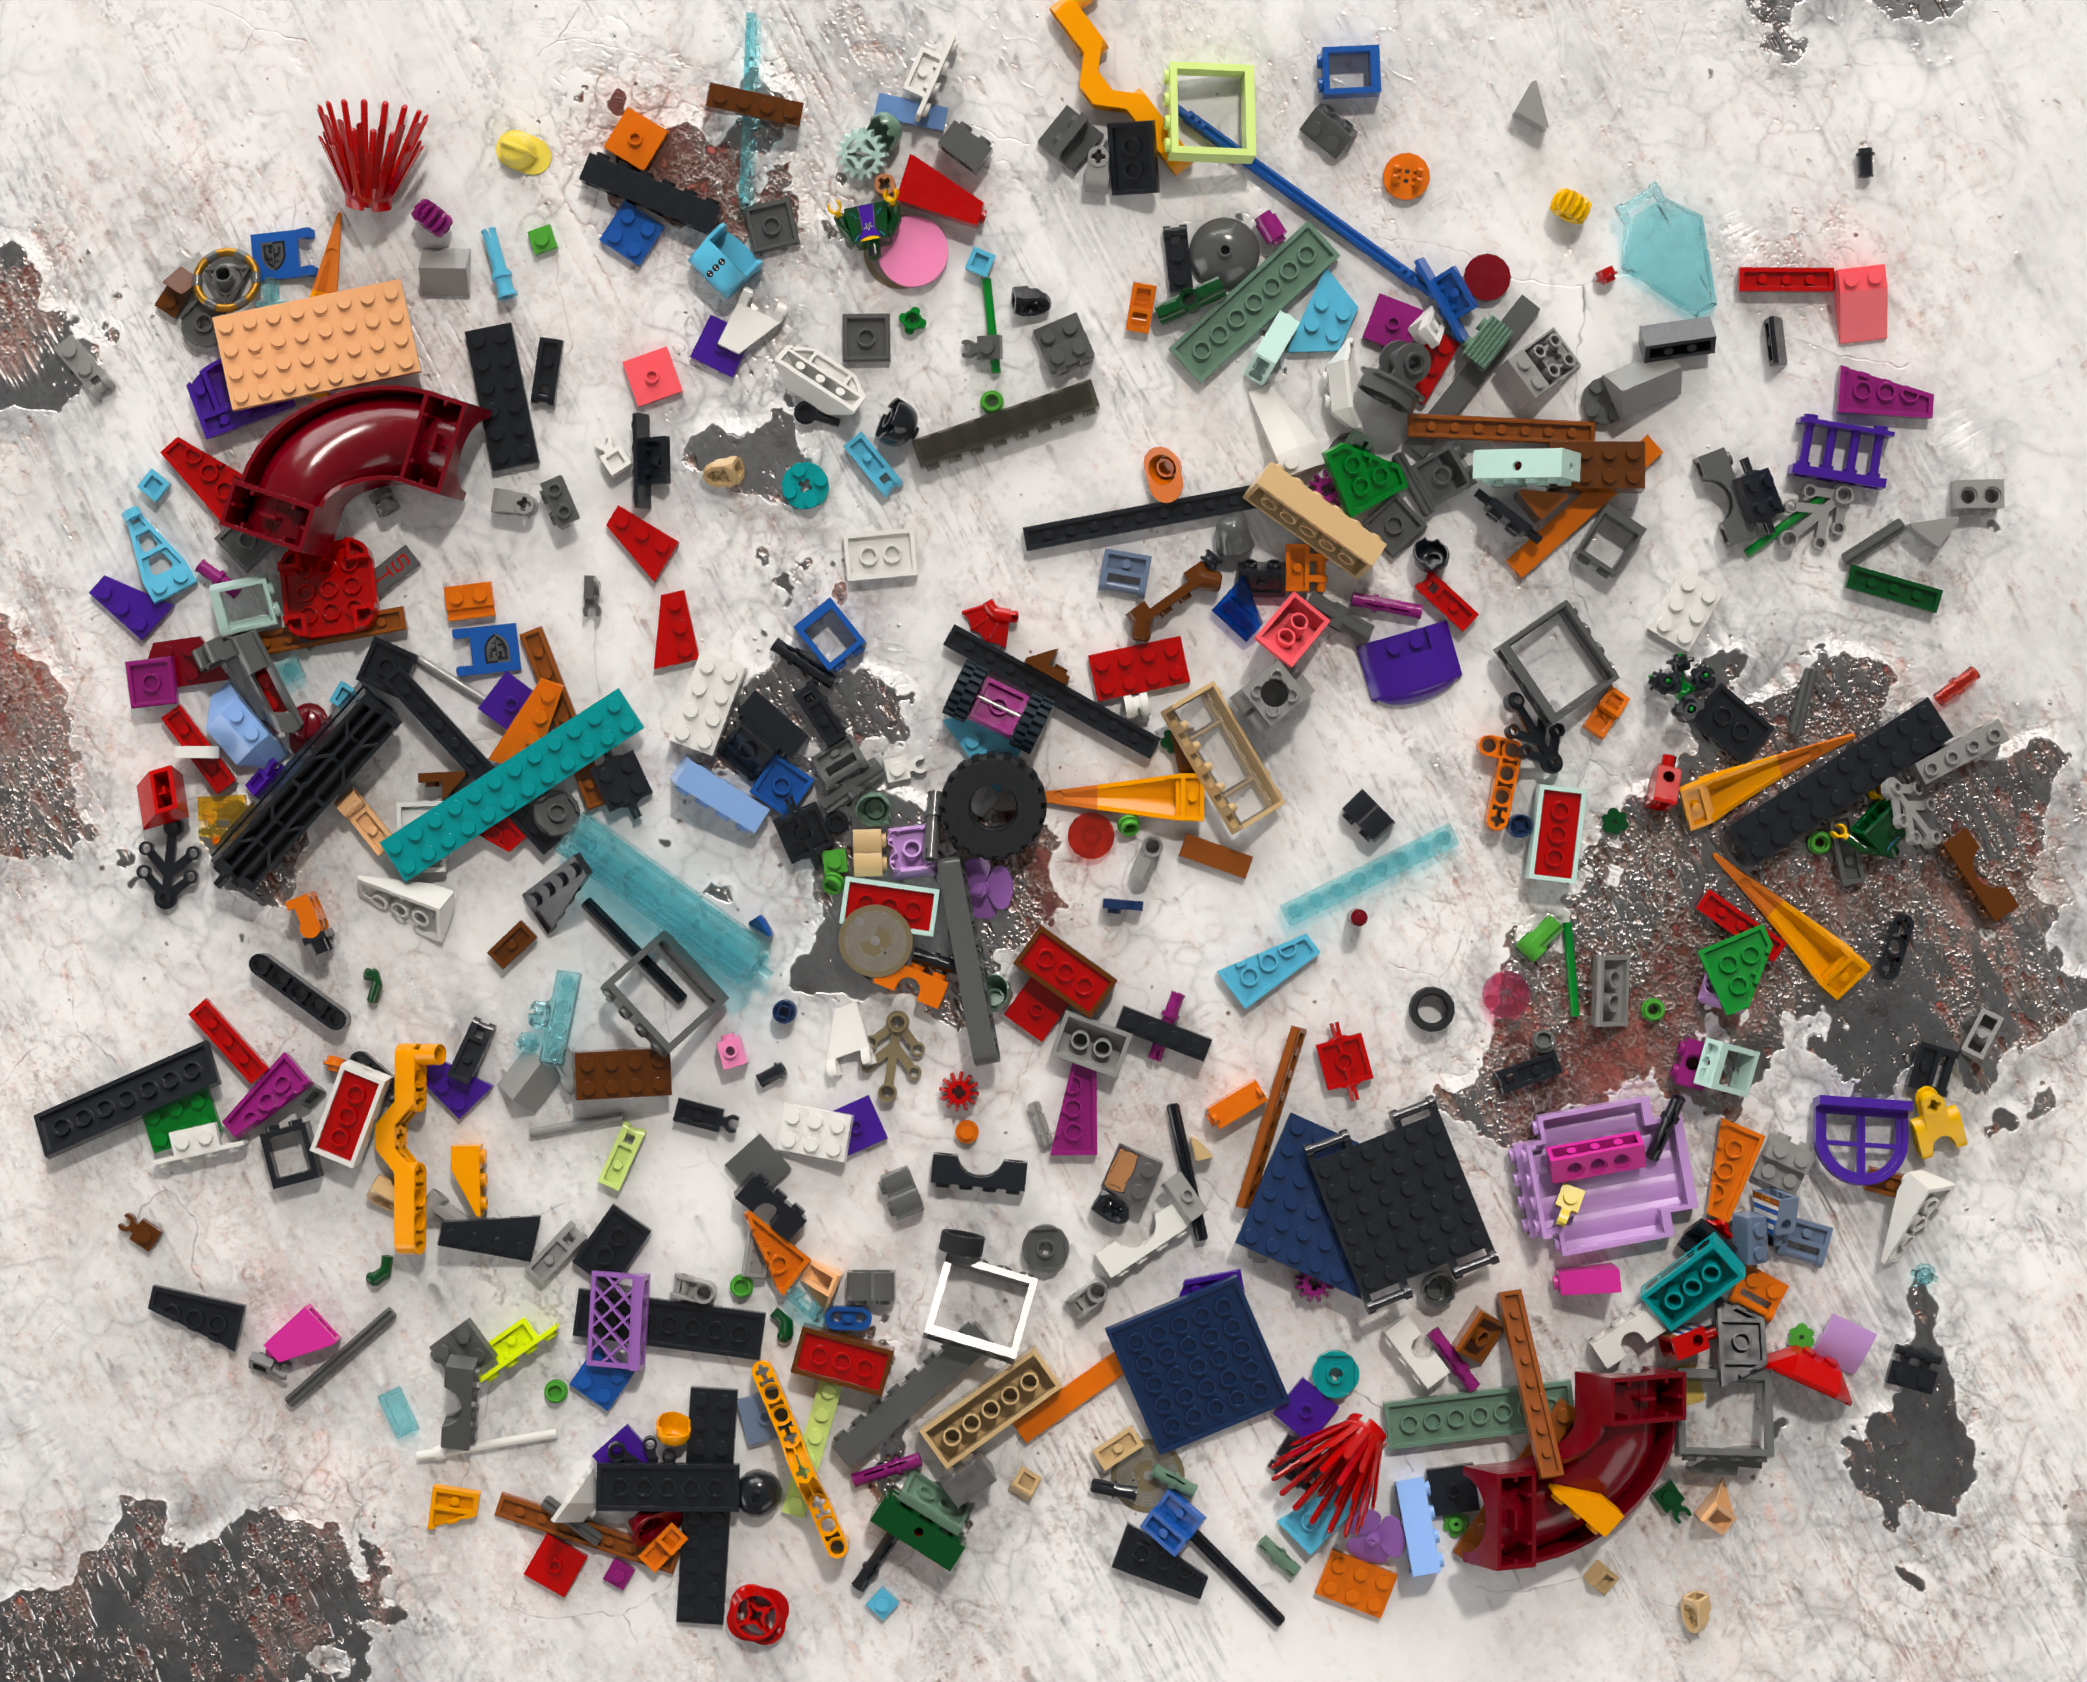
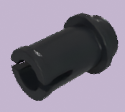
(1865, 162)
(772, 1074)

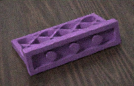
(638, 1320)

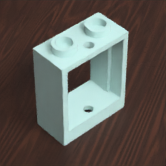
(224, 624)
(1710, 1074)

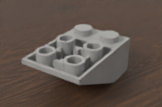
(1537, 367)

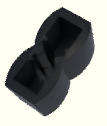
(1367, 816)

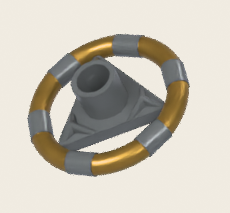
(226, 280)

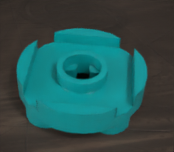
(810, 498)
(1324, 1382)

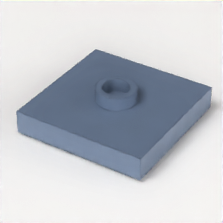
(756, 1418)

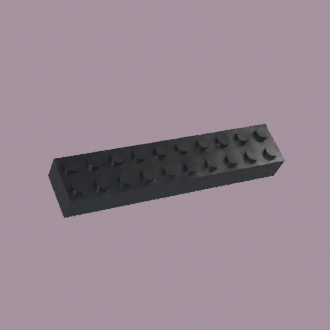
(1838, 781)

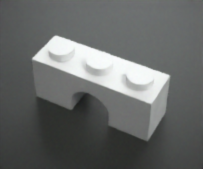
(1608, 1342)
(1427, 1368)

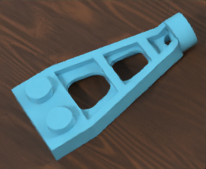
(168, 582)

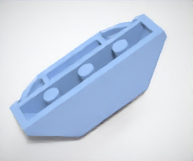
(241, 731)

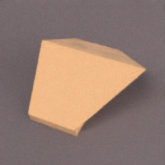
(821, 1281)
(1717, 1509)

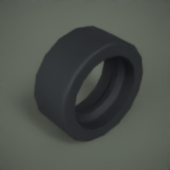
(1449, 1006)
(961, 1243)

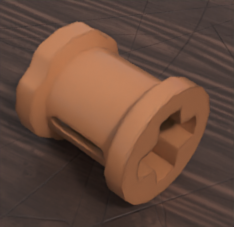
(885, 178)

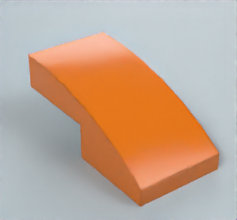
(1141, 307)
(1605, 712)
(663, 1547)

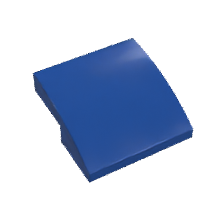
(1173, 1522)

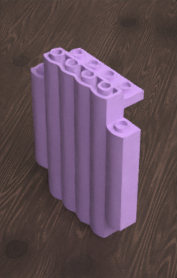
(1616, 1206)

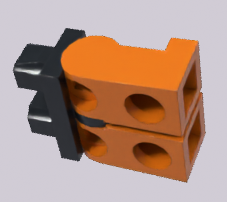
(312, 922)

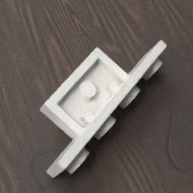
(926, 72)
(197, 1141)

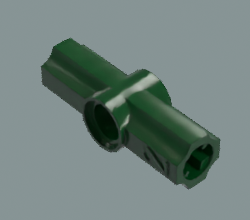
(1204, 293)

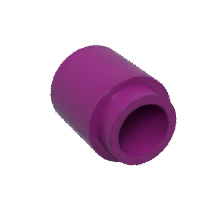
(1270, 228)

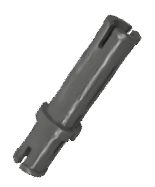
(932, 829)

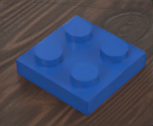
(632, 233)
(780, 781)
(601, 1383)

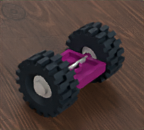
(998, 706)

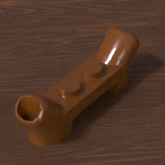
(1197, 578)

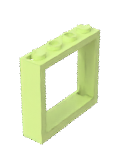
(1248, 125)

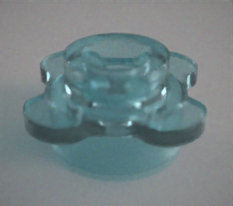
(527, 1042)
(1924, 1274)

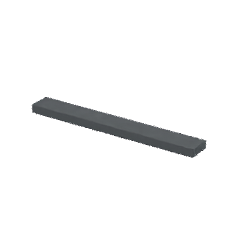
(1471, 377)

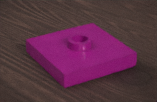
(1390, 321)
(152, 682)

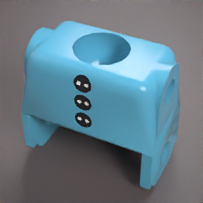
(725, 261)

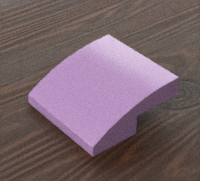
(1844, 1342)

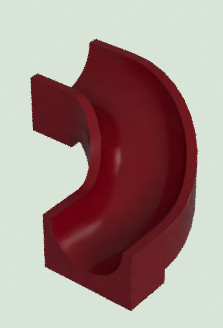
(343, 448)
(1614, 1449)

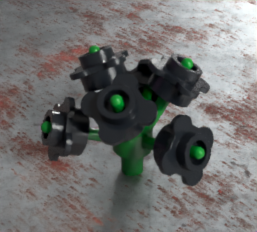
(1675, 683)

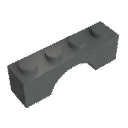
(1717, 469)
(461, 1378)

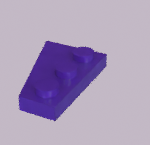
(130, 606)
(452, 1093)

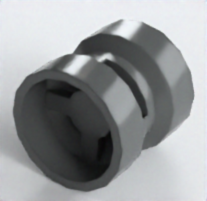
(384, 501)

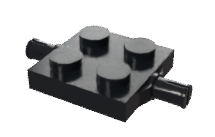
(1758, 495)
(1500, 512)
(621, 782)
(803, 832)

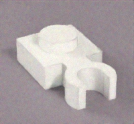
(614, 458)
(899, 768)

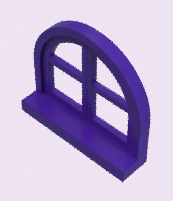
(1860, 1108)

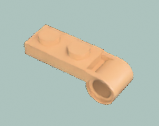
(363, 818)

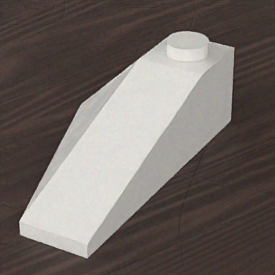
(1285, 433)
(419, 903)
(1913, 1204)
(580, 1501)

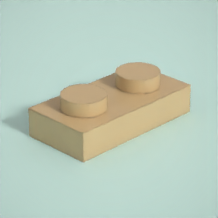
(1118, 1447)

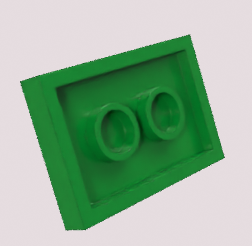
(186, 1114)

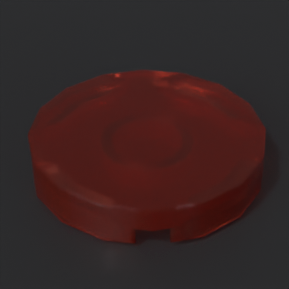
(1091, 835)

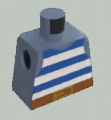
(1780, 1210)

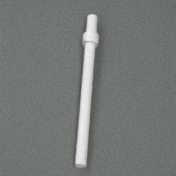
(442, 1453)

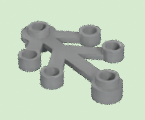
(1819, 513)
(1894, 790)

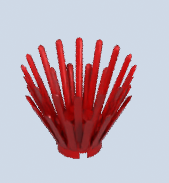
(360, 166)
(1350, 1461)

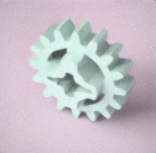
(863, 145)

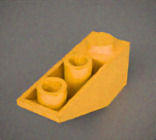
(468, 1170)
(1591, 1506)

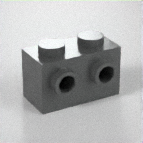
(965, 146)

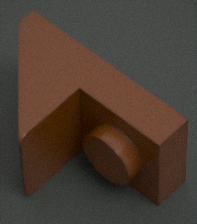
(176, 293)
(1042, 663)
(450, 781)

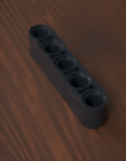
(288, 990)

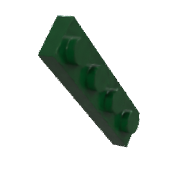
(1893, 589)

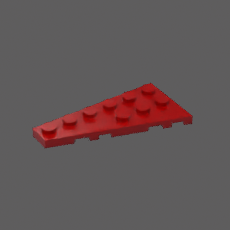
(202, 472)

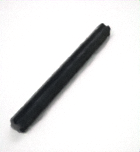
(632, 949)
(1185, 1162)
(1238, 1579)

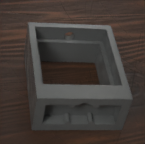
(1622, 521)

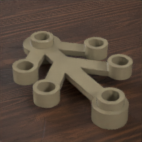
(894, 1051)

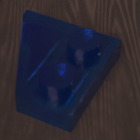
(1239, 610)

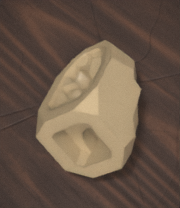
(724, 472)
(382, 1192)
(1695, 1610)

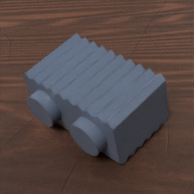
(1750, 1237)

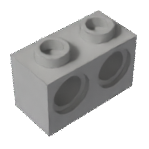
(1977, 491)

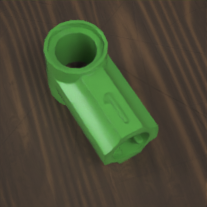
(1534, 943)

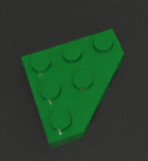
(1362, 477)
(1736, 967)

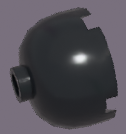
(898, 425)
(759, 1493)

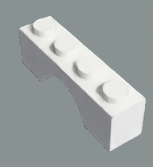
(1118, 1256)

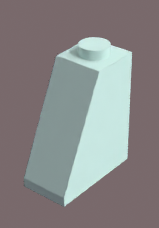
(1271, 348)

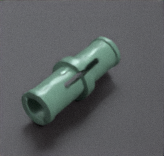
(1173, 1480)
(1278, 1556)

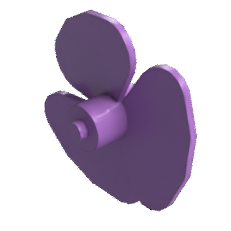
(991, 892)
(1377, 1539)

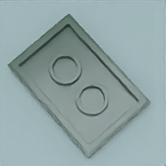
(933, 1502)

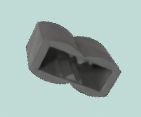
(901, 1192)
(871, 1286)

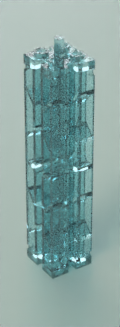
(667, 900)

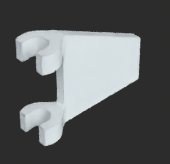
(749, 325)
(848, 1037)

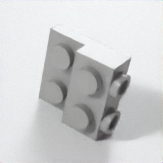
(1784, 1162)

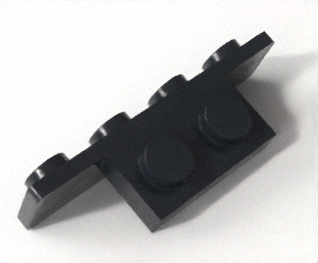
(650, 460)

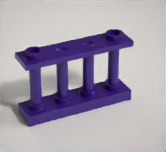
(1849, 474)

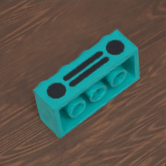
(1693, 1281)

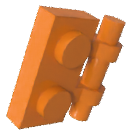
(1297, 568)

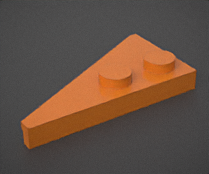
(780, 1256)

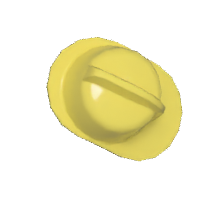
(523, 152)

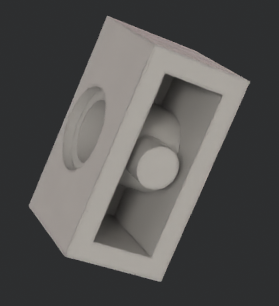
(1982, 1035)

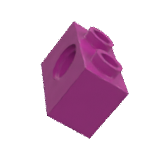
(1679, 1071)

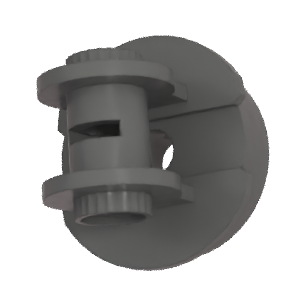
(1397, 375)

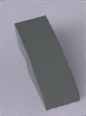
(1722, 1467)

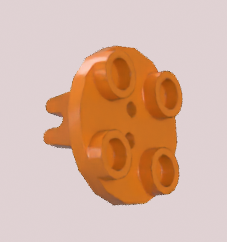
(1417, 178)

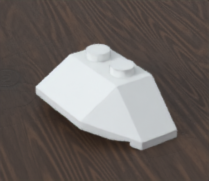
(819, 380)
(1343, 388)

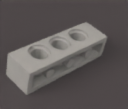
(1959, 751)

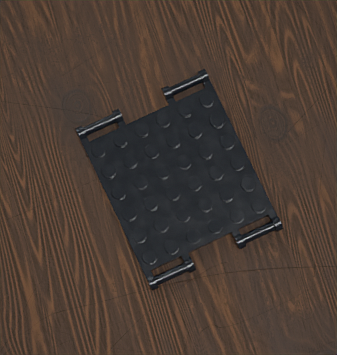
(1400, 1204)

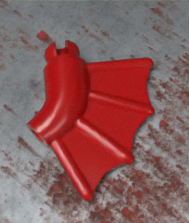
(991, 621)

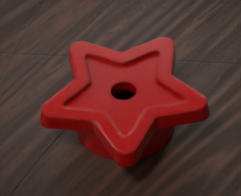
(1721, 1226)

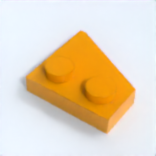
(452, 1504)

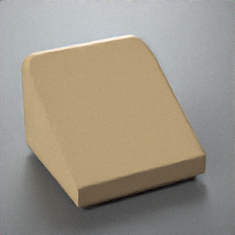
(1199, 1150)
(1024, 1484)
(1600, 1577)

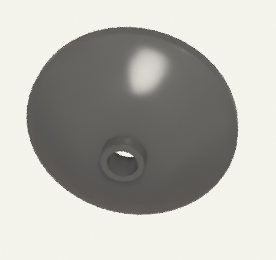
(1232, 267)

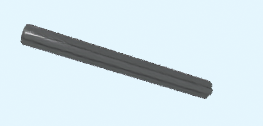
(340, 1357)

